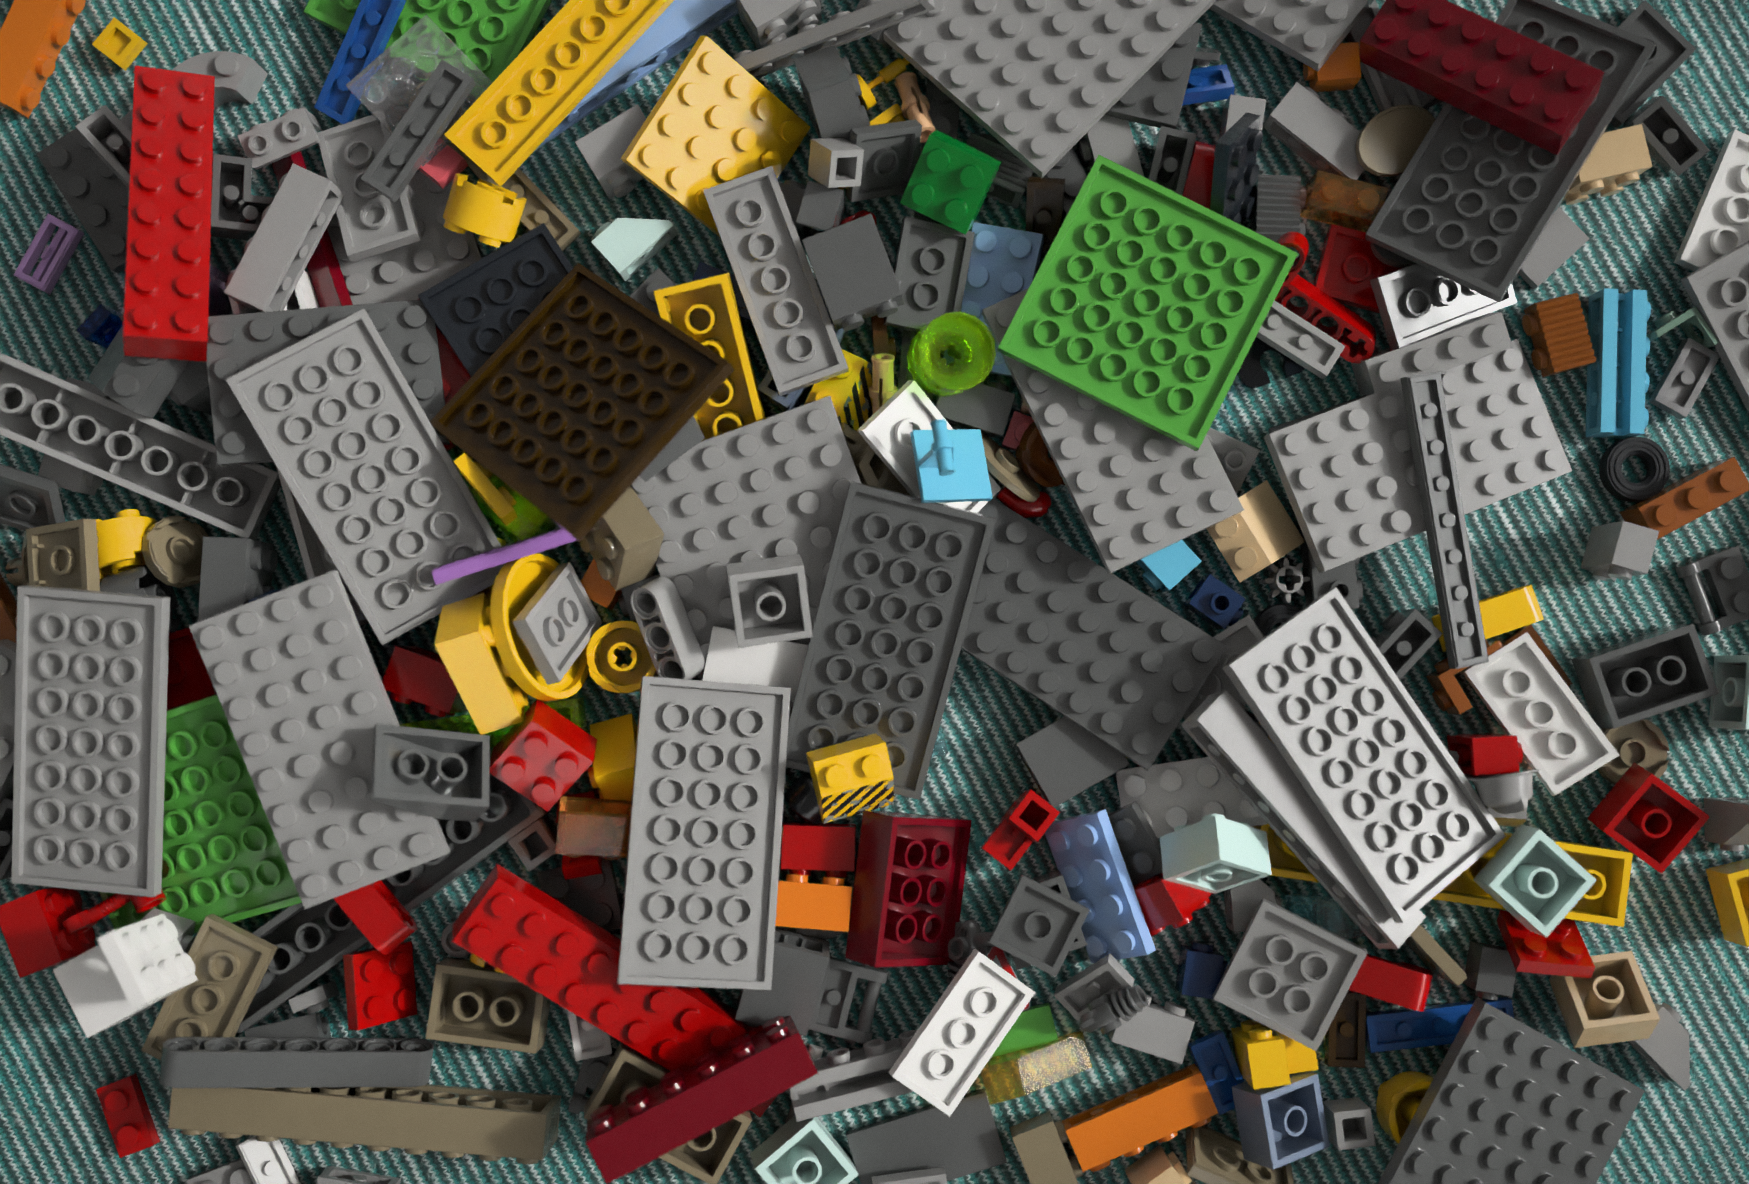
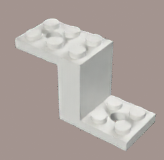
(125, 974)

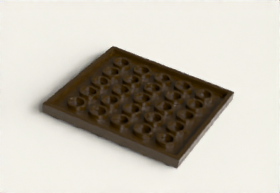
(581, 399)

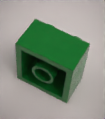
(950, 182)

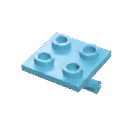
(950, 464)

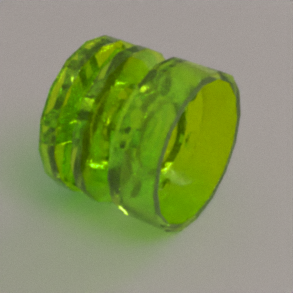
(965, 340)

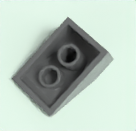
(431, 771)

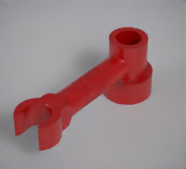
(86, 919)

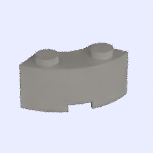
(235, 75)

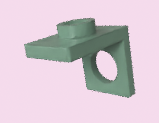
(1686, 320)

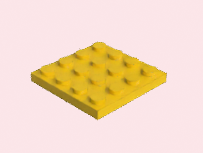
(711, 130)

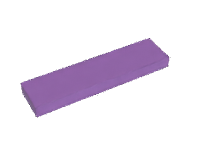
(501, 555)

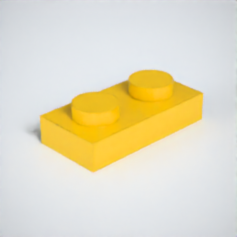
(498, 500)

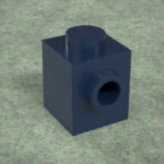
(1215, 602)
(1199, 969)

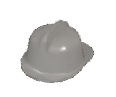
(1504, 791)

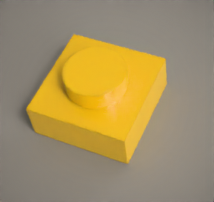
(119, 43)

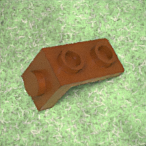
(1446, 688)

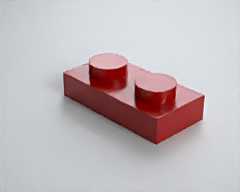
(127, 1115)

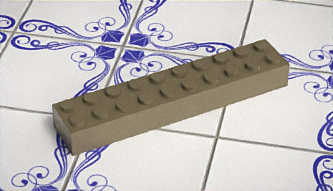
(381, 1117)

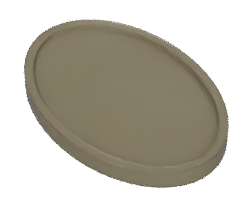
(1392, 139)
(1008, 470)

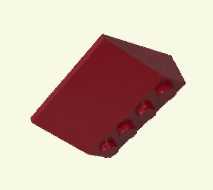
(907, 889)

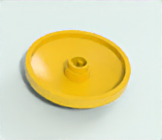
(510, 594)

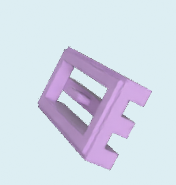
(54, 256)

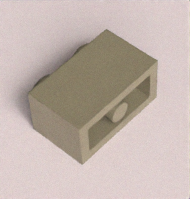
(1043, 1153)

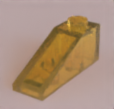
(1035, 1067)

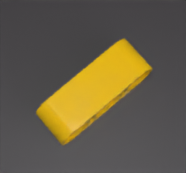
(1503, 612)

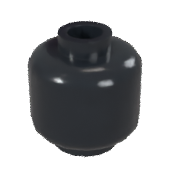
(803, 800)

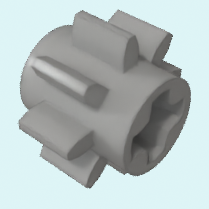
(1282, 589)

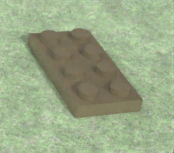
(228, 973)

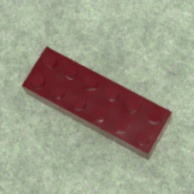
(1482, 69)
(698, 1098)

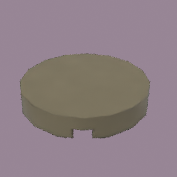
(174, 551)
(1637, 743)

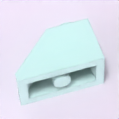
(632, 242)

